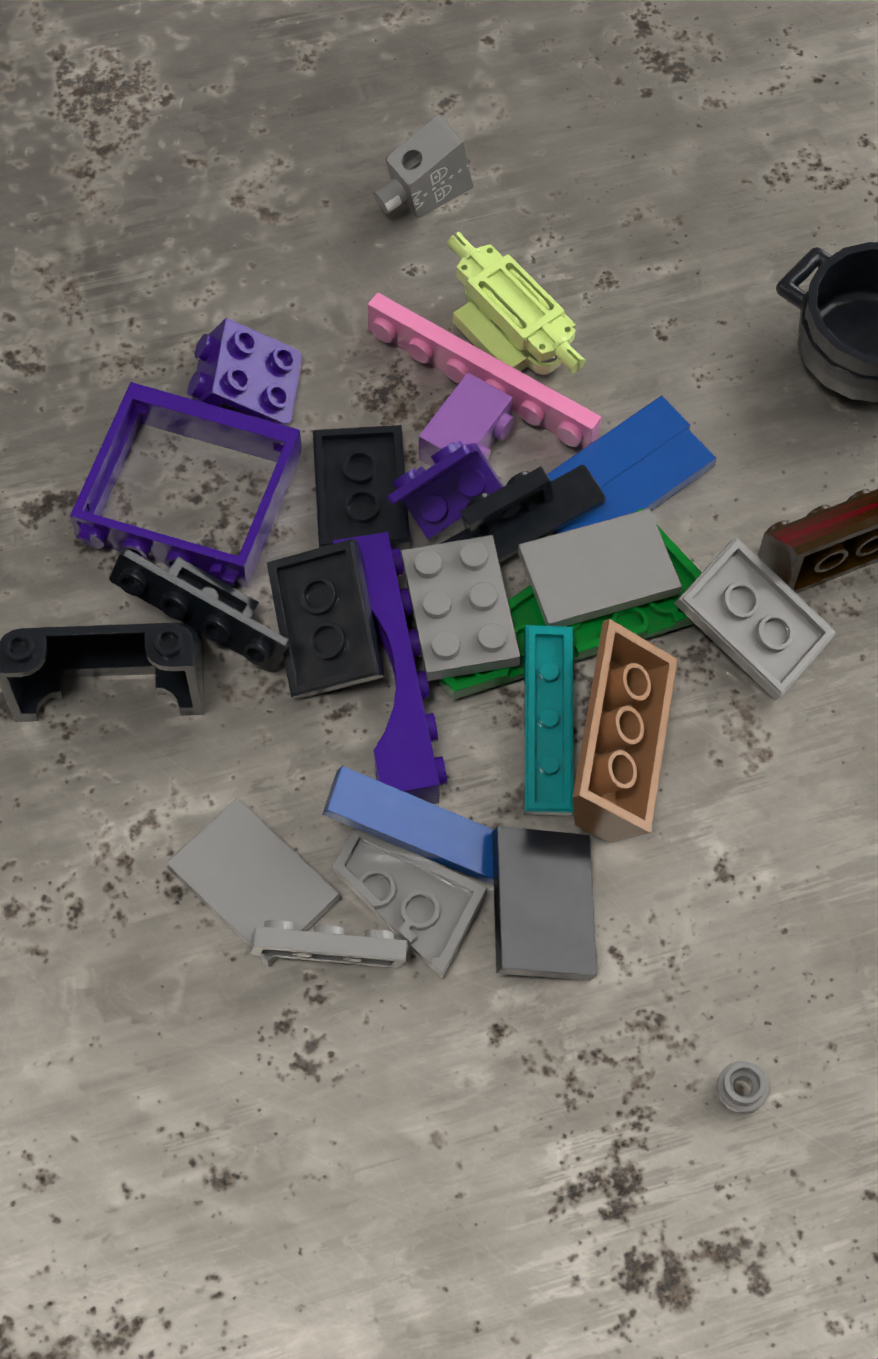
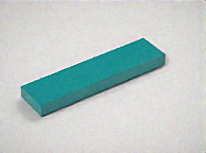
(548, 721)

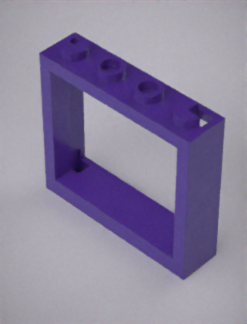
(202, 423)

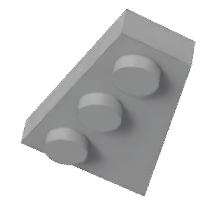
(411, 895)

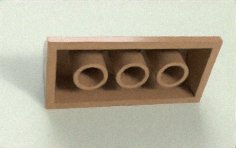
(623, 736)

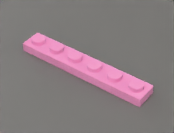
(456, 357)

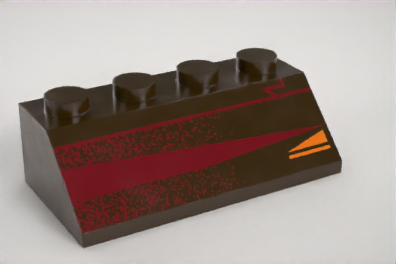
(824, 542)

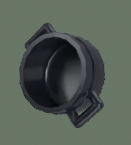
(838, 317)

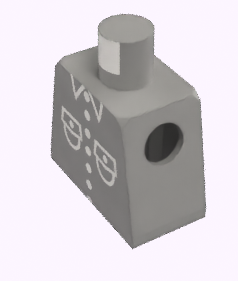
(426, 170)

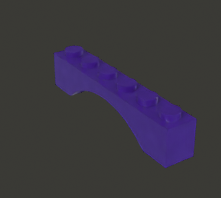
(405, 750)

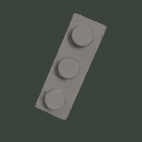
(328, 944)

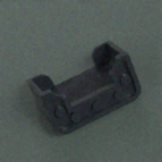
(40, 658)

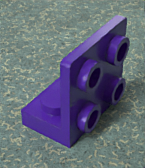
(446, 487)

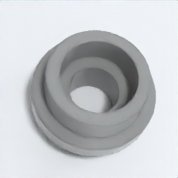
(748, 1073)

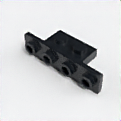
(530, 508)
(202, 603)

